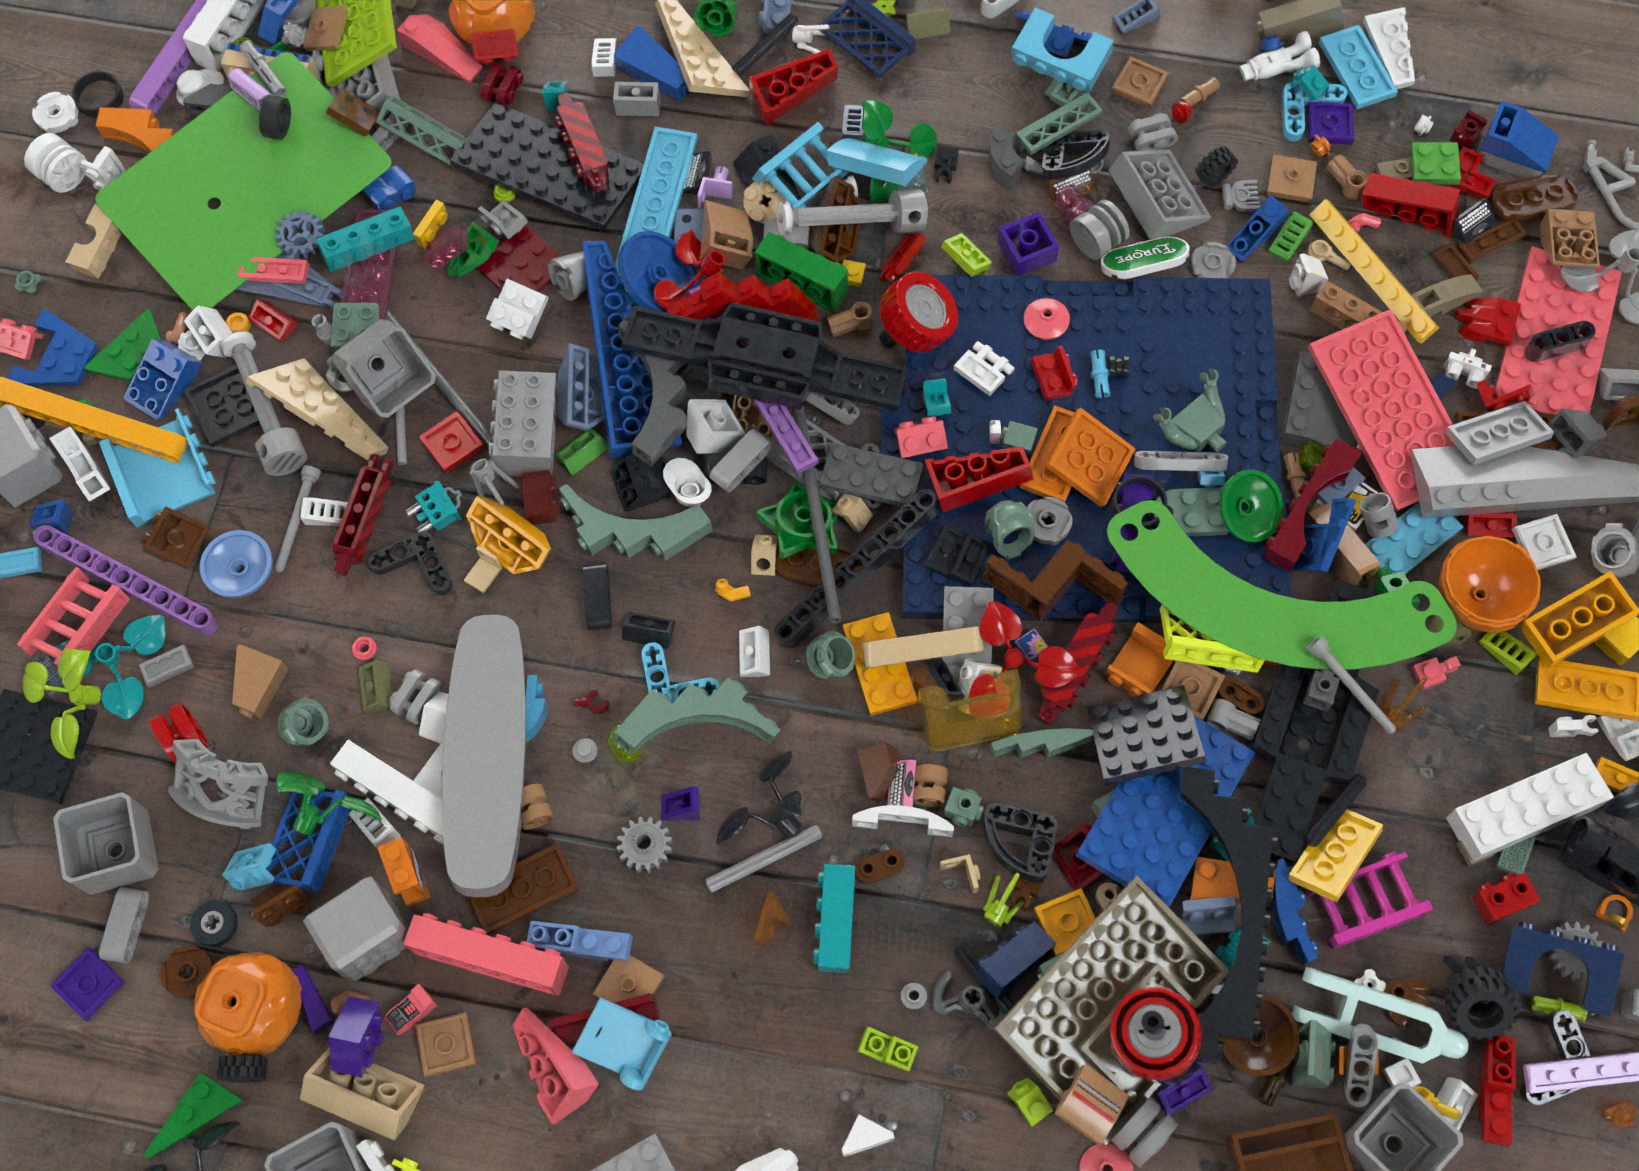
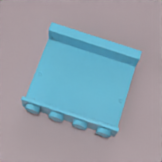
(152, 483)

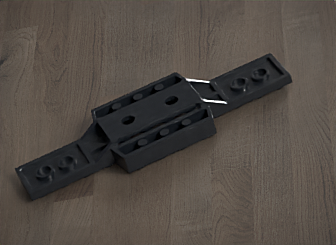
(769, 335)
(1297, 774)

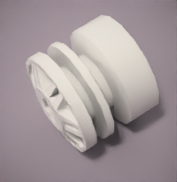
(55, 162)

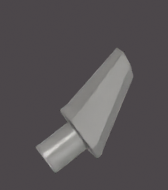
(1032, 165)

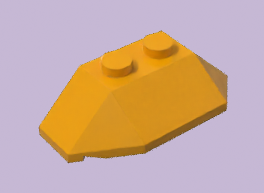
(507, 536)

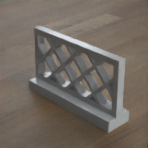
(779, 458)

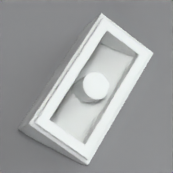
(754, 652)
(1459, 1096)

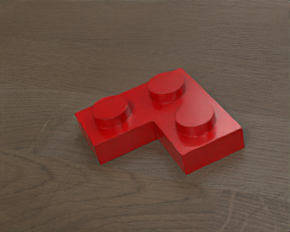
(1472, 181)

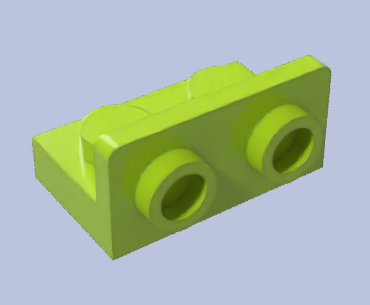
(966, 255)

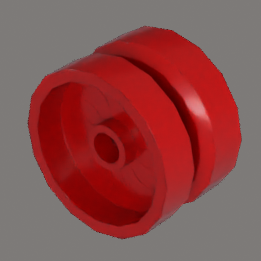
(183, 727)

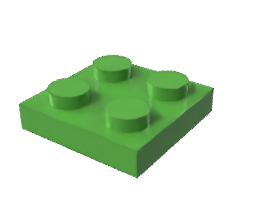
(1435, 162)

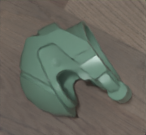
(1003, 520)
(826, 648)
(298, 719)

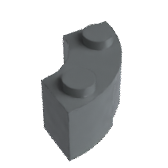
(1002, 159)

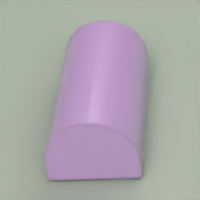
(247, 87)

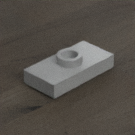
(166, 666)

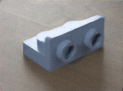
(773, 13)
(1209, 915)

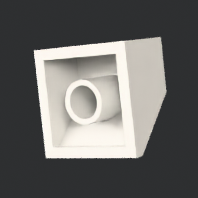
(712, 426)

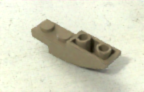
(1447, 294)

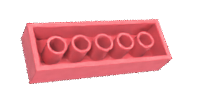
(486, 954)

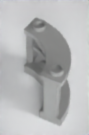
(188, 794)

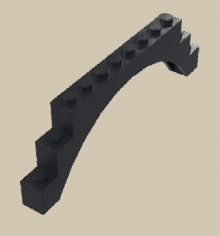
(1249, 853)

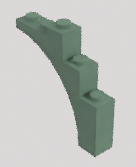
(664, 535)
(693, 706)

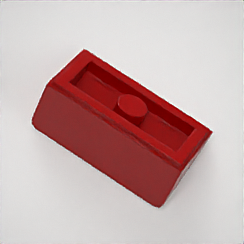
(272, 320)

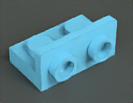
(249, 867)

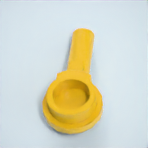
(1435, 1102)

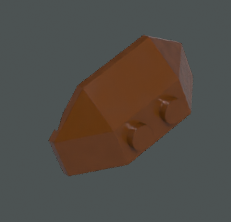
(837, 240)

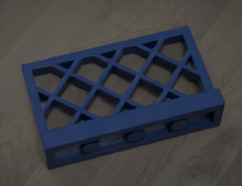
(881, 25)

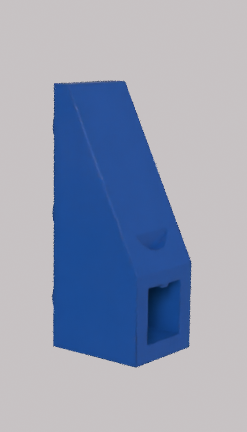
(1259, 228)

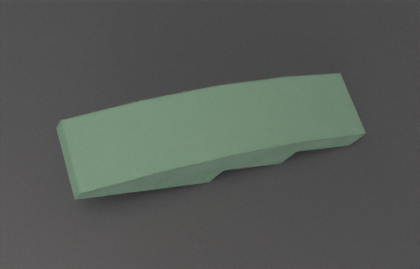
(1050, 741)

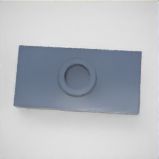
(1341, 489)

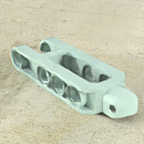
(1442, 1039)

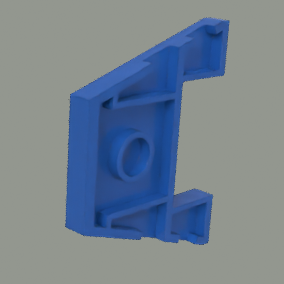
(63, 358)
(1323, 539)

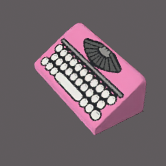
(902, 787)

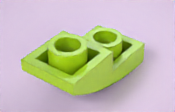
(887, 1049)

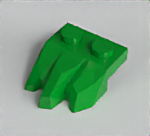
(480, 247)

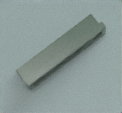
(1055, 121)
(423, 122)

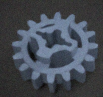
(298, 242)

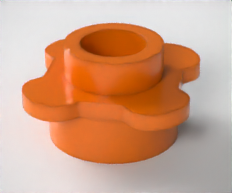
(1320, 146)

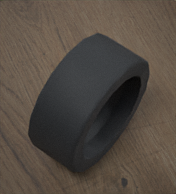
(275, 117)

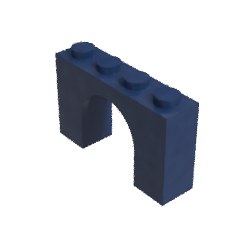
(1601, 963)

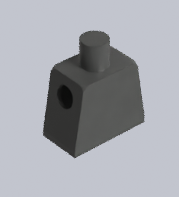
(1577, 431)

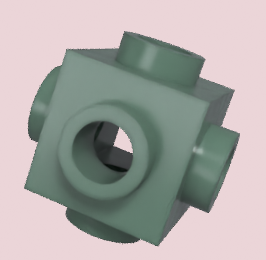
(956, 803)

